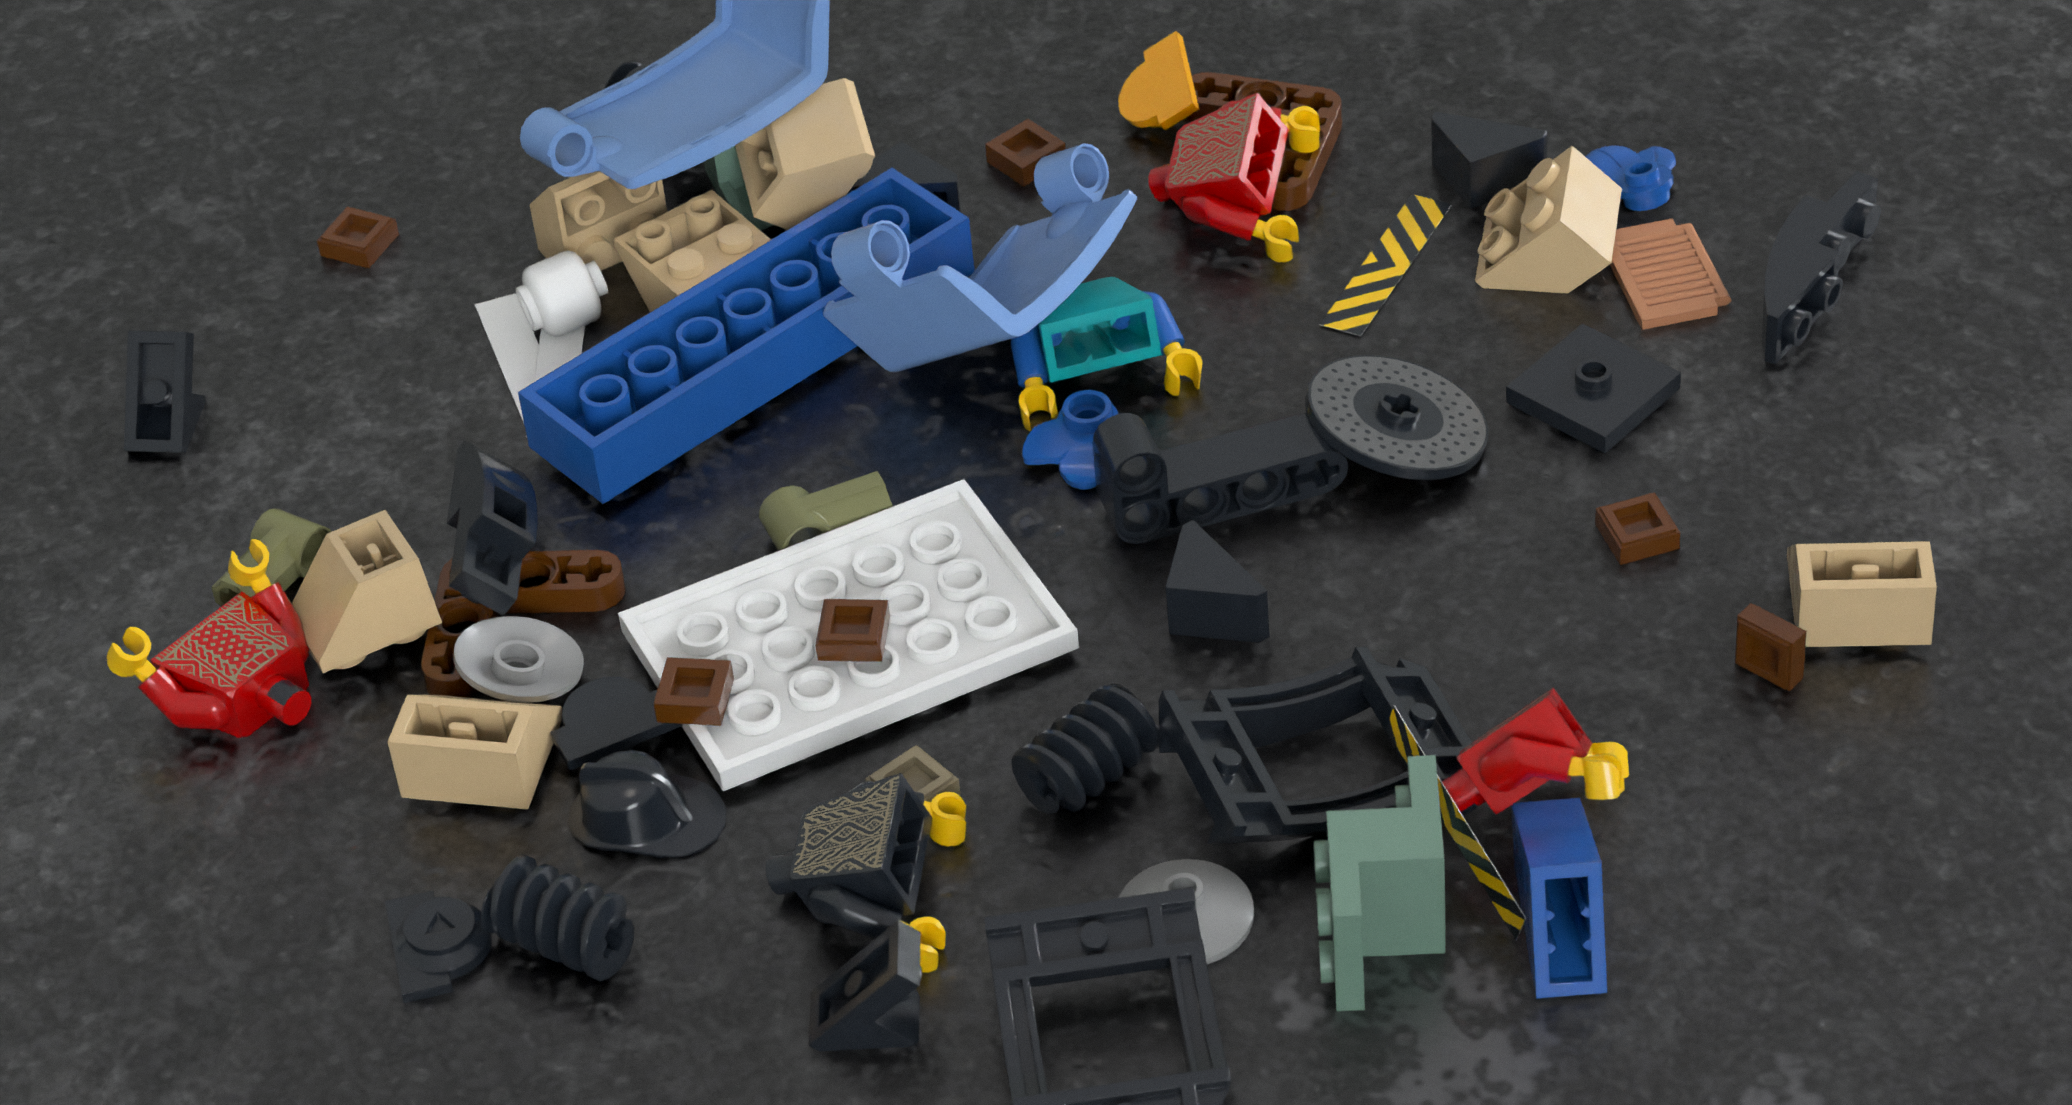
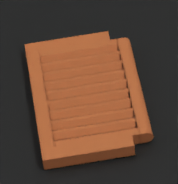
(1666, 274)

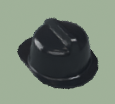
(642, 809)

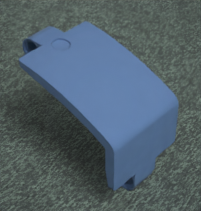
(693, 101)
(1008, 292)

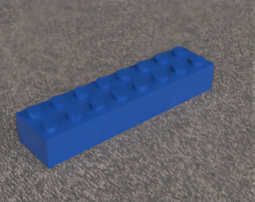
(724, 343)

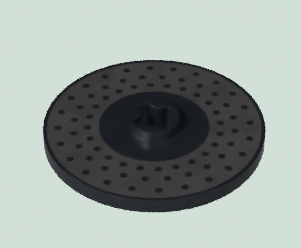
(1396, 417)

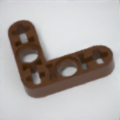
(1217, 89)
(576, 595)

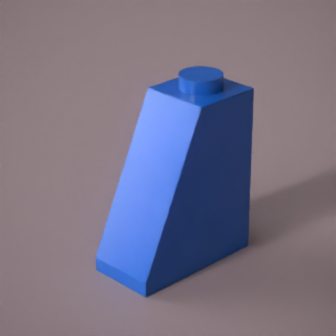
(1560, 897)

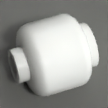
(561, 293)

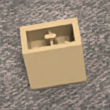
(807, 156)
(589, 213)
(1550, 228)
(686, 247)
(1863, 593)
(363, 594)
(471, 749)

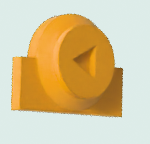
(1160, 88)

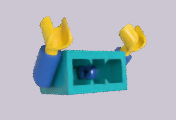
(1095, 330)

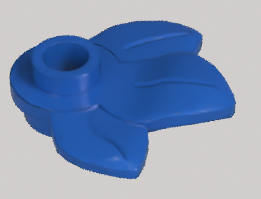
(1641, 175)
(1070, 438)

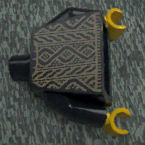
(865, 857)

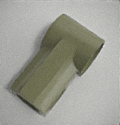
(795, 515)
(291, 550)

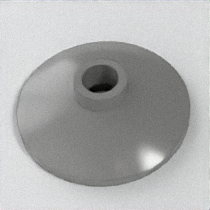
(518, 659)
(1221, 898)

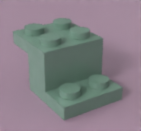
(1382, 883)

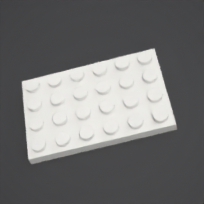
(958, 621)

